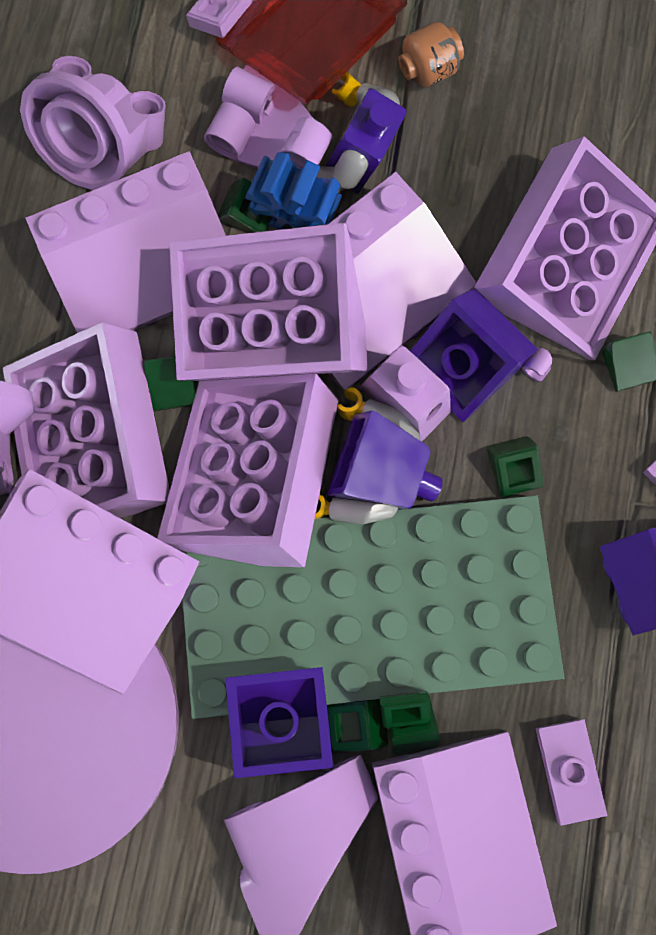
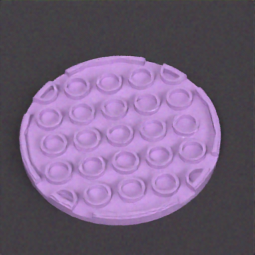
(78, 758)

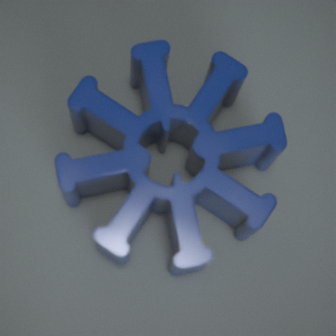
(292, 193)

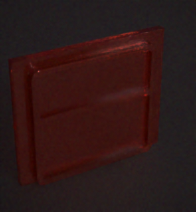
(308, 42)

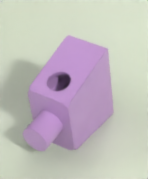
(411, 389)

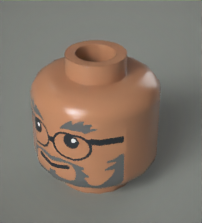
(431, 54)

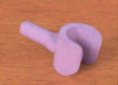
(538, 365)

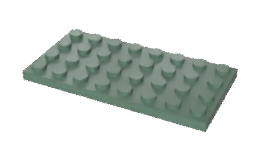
(383, 607)

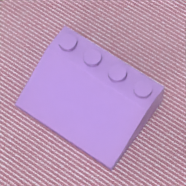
(113, 243)
(572, 249)
(401, 268)
(267, 305)
(93, 420)
(251, 470)
(84, 582)
(464, 840)

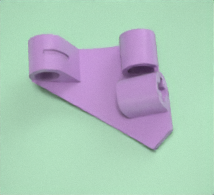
(264, 120)
(297, 843)

